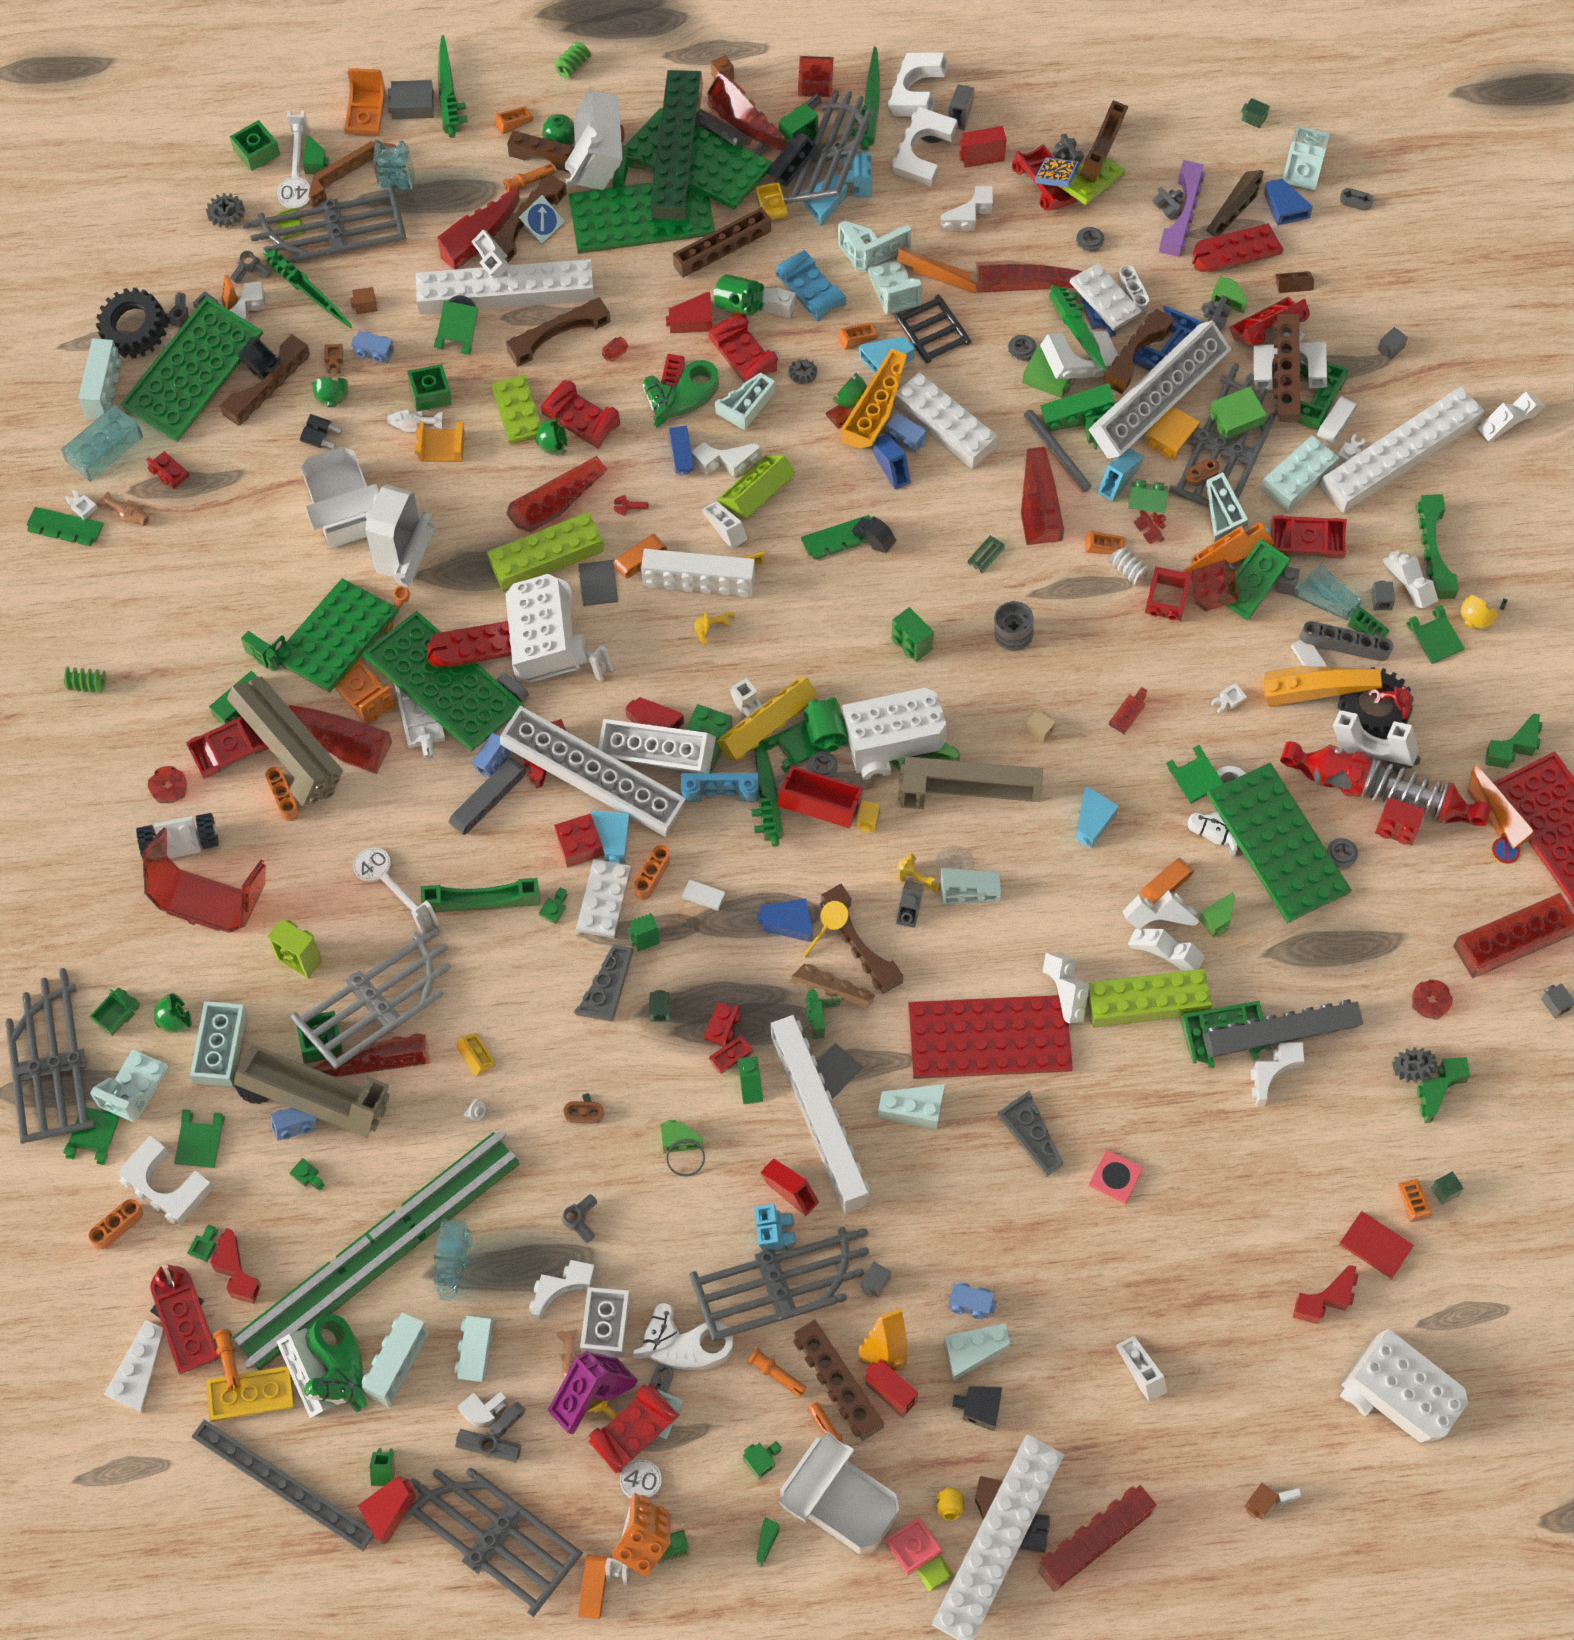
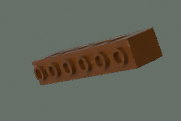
(722, 242)
(1290, 324)
(814, 1334)

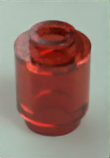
(614, 349)

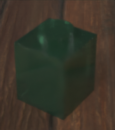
(1255, 113)
(659, 1006)
(1447, 1188)

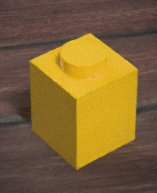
(868, 816)

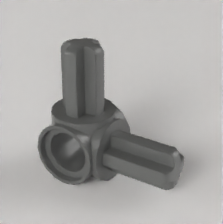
(255, 266)
(179, 313)
(579, 1224)

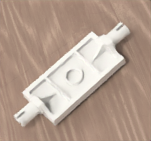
(419, 725)

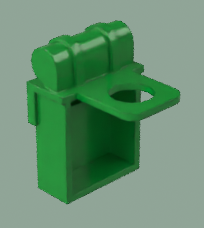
(620, 174)
(262, 651)
(115, 1011)
(815, 1012)

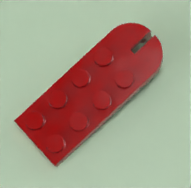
(1236, 248)
(470, 645)
(182, 1319)

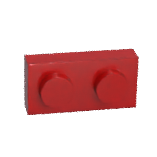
(730, 1053)

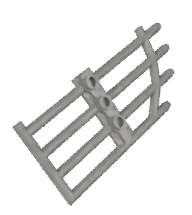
(375, 1002)

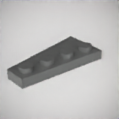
(724, 130)
(604, 994)
(1028, 1128)

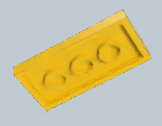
(259, 1394)

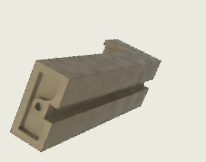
(287, 737)
(966, 779)
(313, 1091)

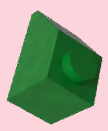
(314, 157)
(750, 1080)

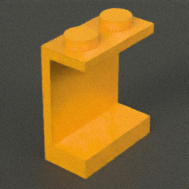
(1171, 432)
(440, 444)

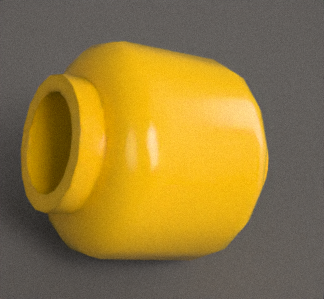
(949, 1503)

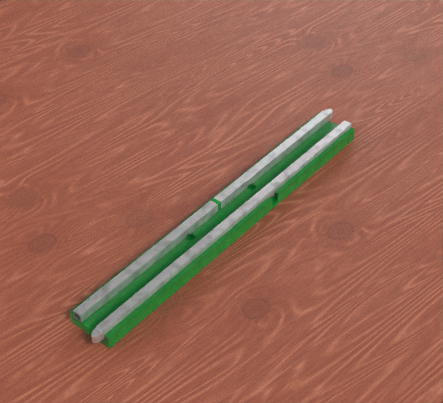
(378, 1249)

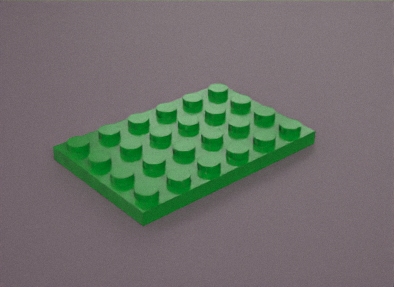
(336, 635)

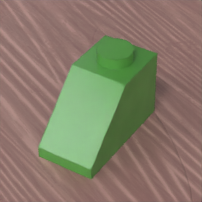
(1232, 291)
(1218, 916)
(674, 1131)

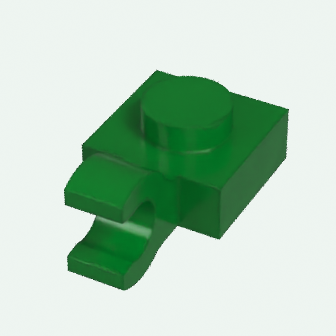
(553, 909)
(306, 1174)
(203, 1246)

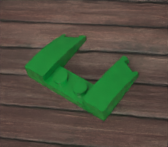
(1315, 413)
(1198, 1023)

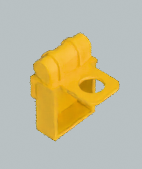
(772, 200)

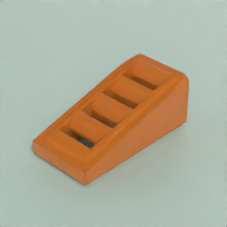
(506, 120)
(229, 296)
(846, 335)
(1095, 536)
(1418, 1215)

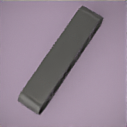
(1354, 638)
(487, 796)

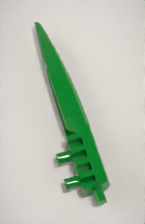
(448, 101)
(871, 101)
(300, 281)
(1072, 317)
(768, 808)

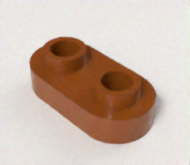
(1203, 471)
(584, 1110)

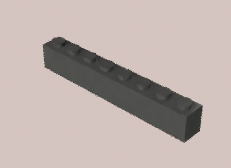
(1282, 1029)

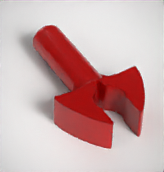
(628, 505)

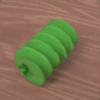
(572, 59)
(83, 681)

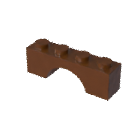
(525, 145)

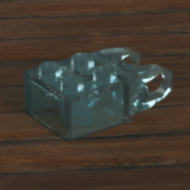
(393, 166)
(451, 1256)

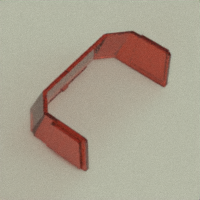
(197, 897)

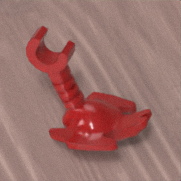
(1401, 696)

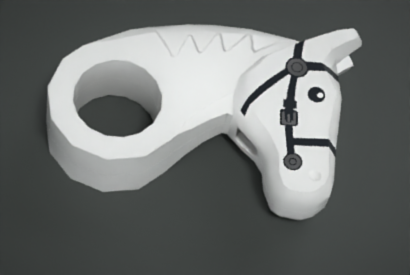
(1211, 825)
(678, 1350)

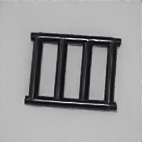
(947, 313)

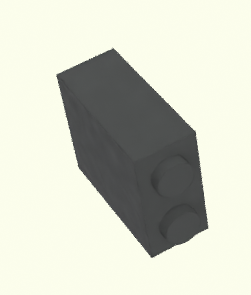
(411, 99)

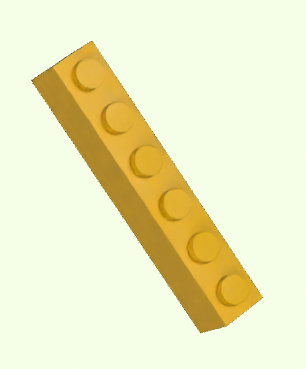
(766, 719)

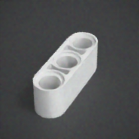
(1130, 281)
(1337, 419)

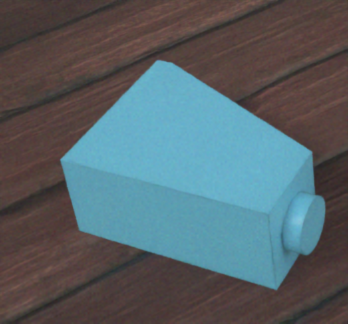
(824, 207)
(875, 352)
(1119, 474)
(1094, 817)
(613, 834)

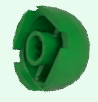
(559, 129)
(330, 391)
(851, 392)
(551, 437)
(171, 1015)

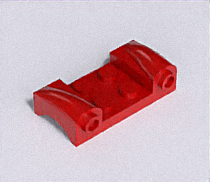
(1052, 196)
(1251, 329)
(741, 348)
(579, 414)
(1309, 535)
(224, 746)
(633, 1428)

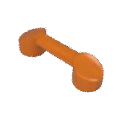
(402, 595)

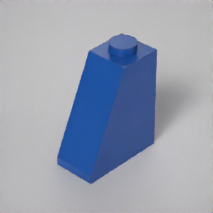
(1286, 202)
(680, 450)
(892, 461)
(787, 919)

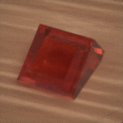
(838, 416)

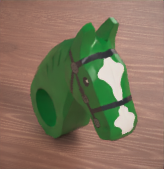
(686, 396)
(345, 1374)

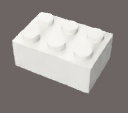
(605, 1321)

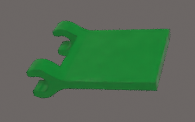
(457, 325)
(1437, 636)
(794, 744)
(1196, 776)
(94, 1139)
(198, 1142)

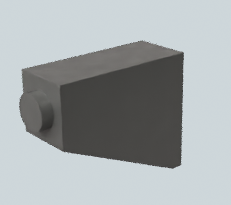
(961, 105)

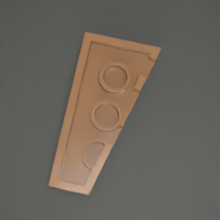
(831, 985)

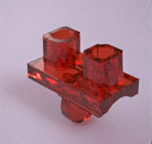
(1154, 533)

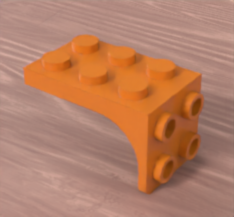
(365, 101)
(365, 693)
(645, 1536)

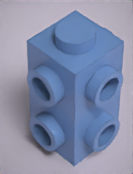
(372, 346)
(906, 432)
(491, 756)
(291, 1123)
(972, 1301)

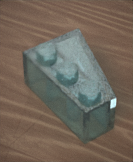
(1327, 593)

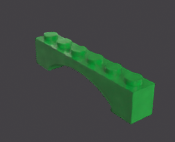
(1430, 510)
(519, 893)

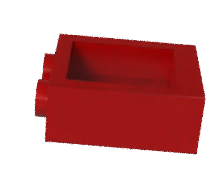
(1170, 578)

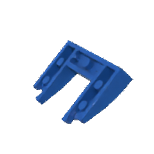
(1181, 327)

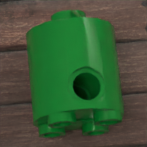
(739, 295)
(825, 725)

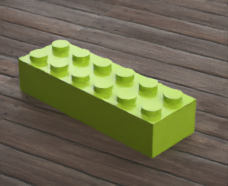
(546, 551)
(1148, 998)

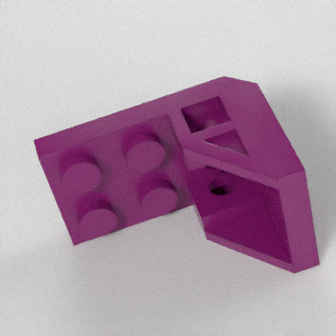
(583, 1385)

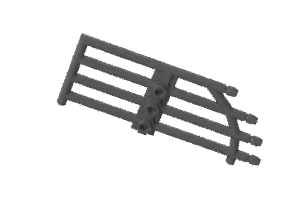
(829, 150)
(335, 228)
(1219, 445)
(49, 1065)
(776, 1284)
(494, 1536)

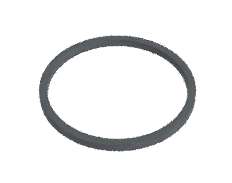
(683, 1140)

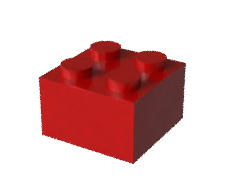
(1399, 821)
(578, 840)

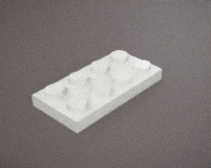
(1105, 297)
(603, 898)

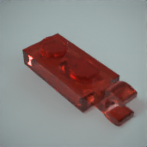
(1128, 711)

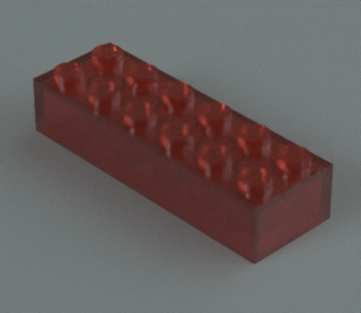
(1515, 935)
(1096, 1538)

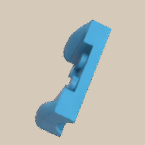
(810, 285)
(712, 784)

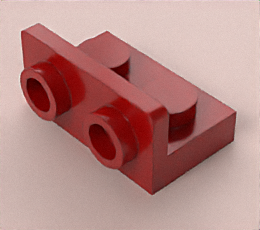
(167, 469)
(722, 1023)

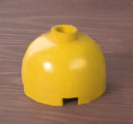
(1477, 613)

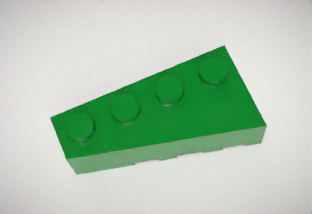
(1074, 409)

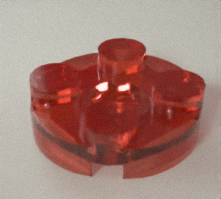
(174, 792)
(1442, 996)

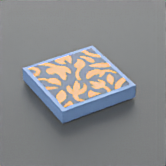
(1057, 172)

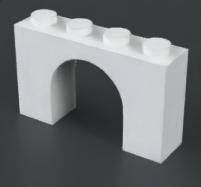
(915, 67)
(923, 124)
(1312, 355)
(1068, 365)
(1399, 747)
(175, 1205)

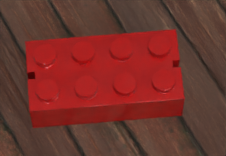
(820, 796)

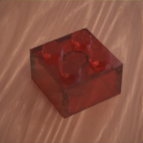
(815, 76)
(1214, 585)

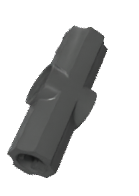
(475, 1441)

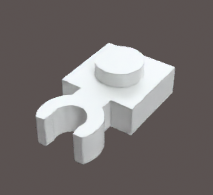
(1350, 450)
(82, 506)
(1229, 697)

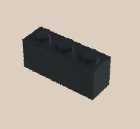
(792, 159)

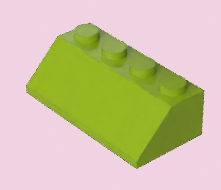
(757, 485)

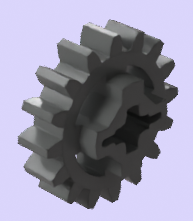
(225, 210)
(1415, 1065)

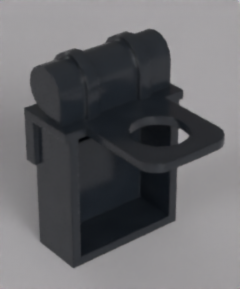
(259, 358)

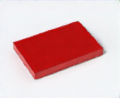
(1376, 1244)

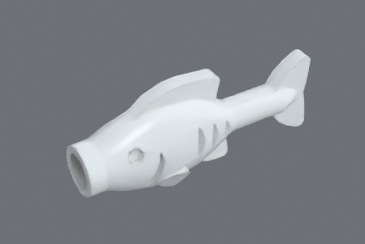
(409, 421)

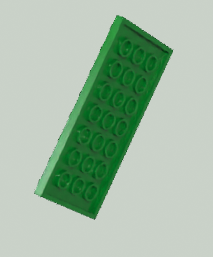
(719, 168)
(623, 218)
(190, 369)
(457, 697)
(1278, 842)

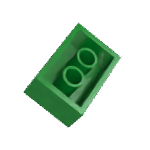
(711, 722)

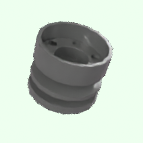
(1013, 625)

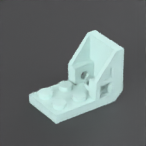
(1305, 157)
(877, 251)
(894, 287)
(132, 1087)

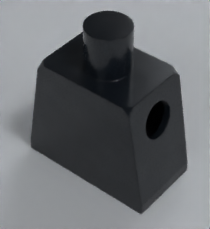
(980, 1405)

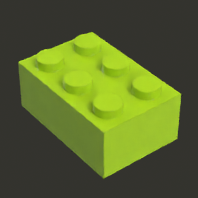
(295, 947)

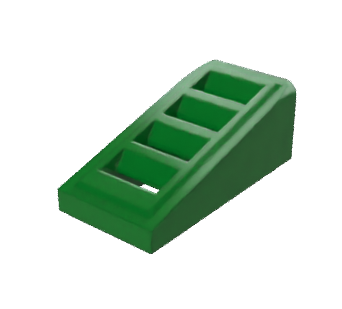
(1368, 618)
(768, 1535)

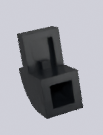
(877, 532)

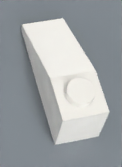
(779, 302)
(725, 524)
(1142, 1368)

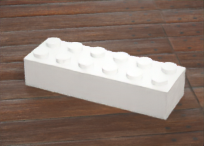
(945, 420)
(698, 572)
(657, 746)

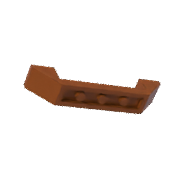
(339, 170)

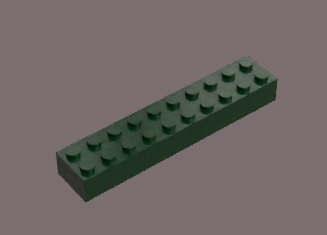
(676, 145)

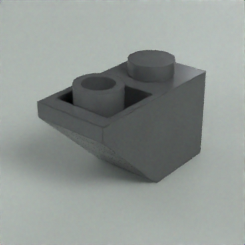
(910, 903)

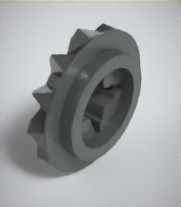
(1095, 234)
(1018, 341)
(797, 375)
(824, 758)
(1349, 849)

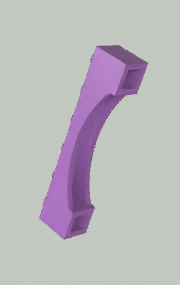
(1173, 237)

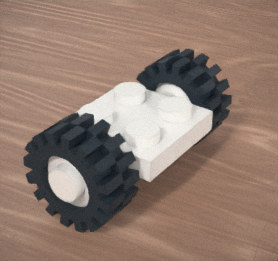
(182, 835)

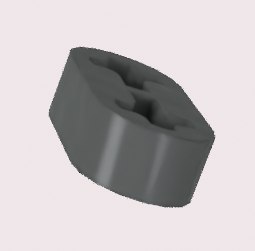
(1356, 199)
(513, 687)
(655, 1380)
(508, 1419)

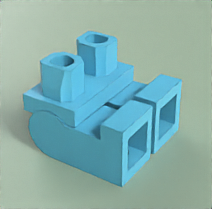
(861, 175)
(771, 1229)

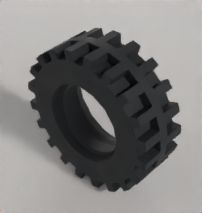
(142, 338)
(1376, 725)

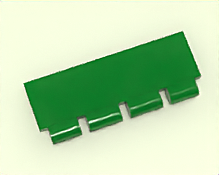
(69, 526)
(832, 539)

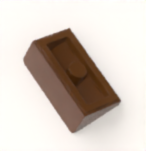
(1295, 282)

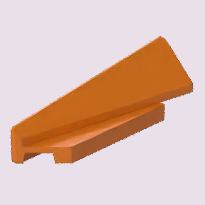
(937, 270)
(1231, 547)
(1503, 815)

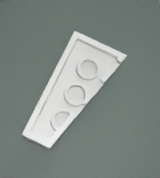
(133, 1376)

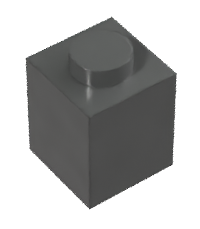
(1392, 343)
(1288, 581)
(1383, 595)
(1557, 1000)
(875, 1280)

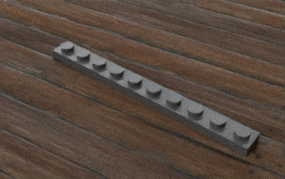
(283, 1485)

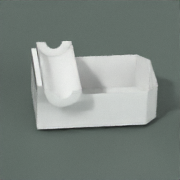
(596, 141)
(338, 495)
(397, 534)
(542, 629)
(893, 729)
(1404, 1388)
(839, 1496)

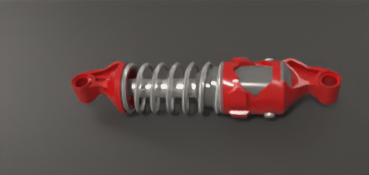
(1361, 775)

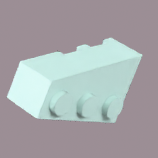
(746, 402)
(1224, 507)
(969, 886)
(913, 1105)
(475, 1347)
(975, 1347)

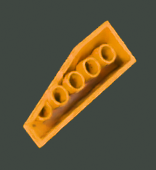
(875, 404)
(1317, 682)
(886, 1342)

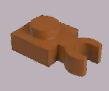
(333, 356)

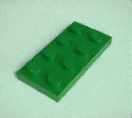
(1257, 577)

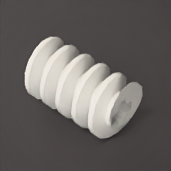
(1128, 565)

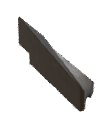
(1236, 203)

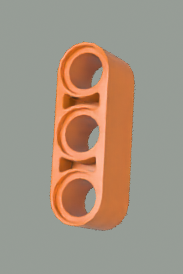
(631, 561)
(285, 801)
(1168, 879)
(652, 880)
(119, 1214)
(593, 1587)

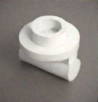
(476, 1110)

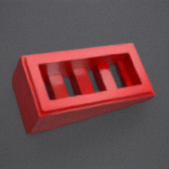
(673, 362)

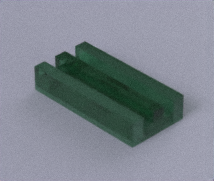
(977, 565)

